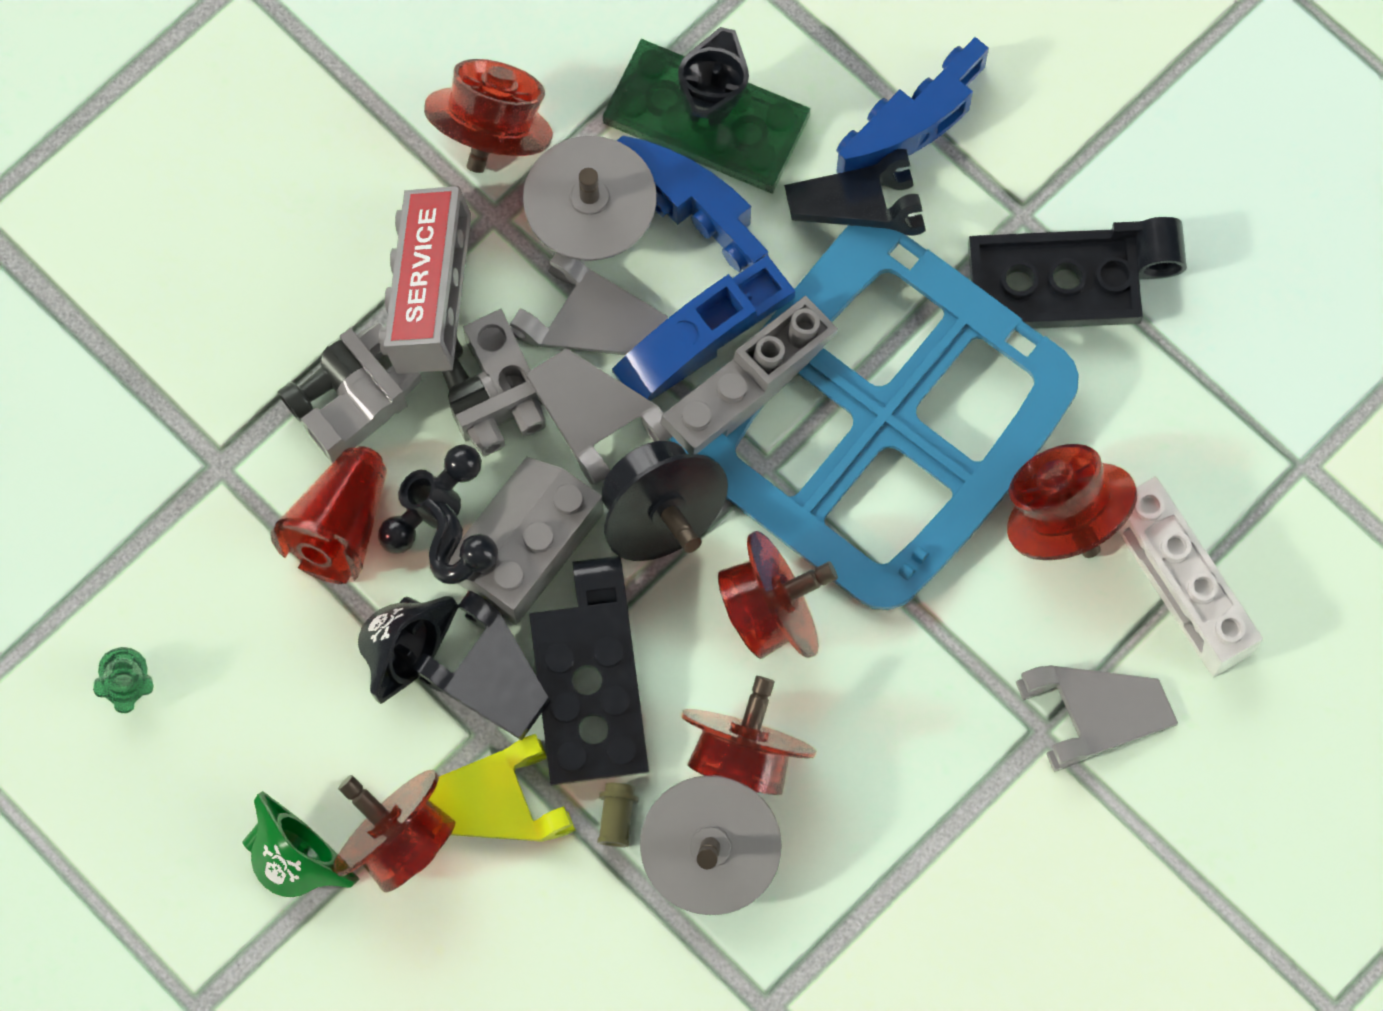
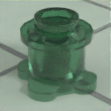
(123, 678)

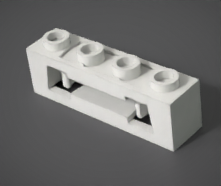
(1188, 580)

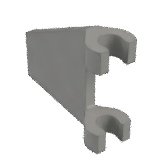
(594, 316)
(590, 407)
(1103, 708)

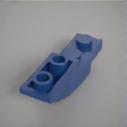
(916, 120)
(715, 206)
(702, 327)

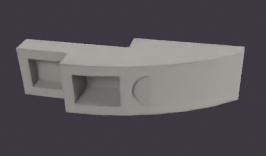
(750, 378)

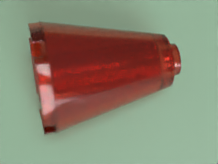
(334, 517)

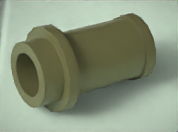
(616, 814)

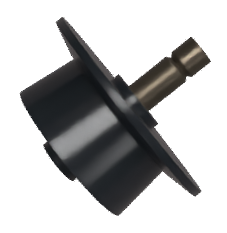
(661, 501)

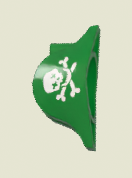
(289, 854)

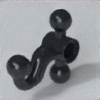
(438, 505)

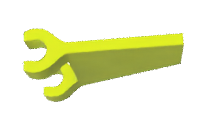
(490, 801)

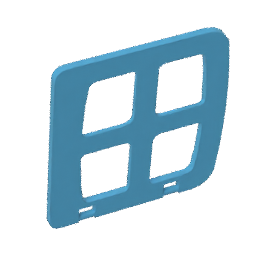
(888, 419)

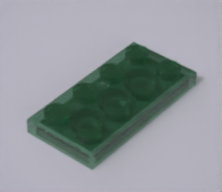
(746, 145)

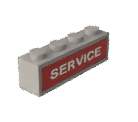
(426, 280)

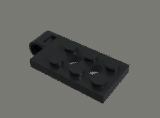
(1103, 260)
(598, 638)

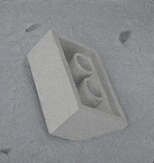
(536, 527)

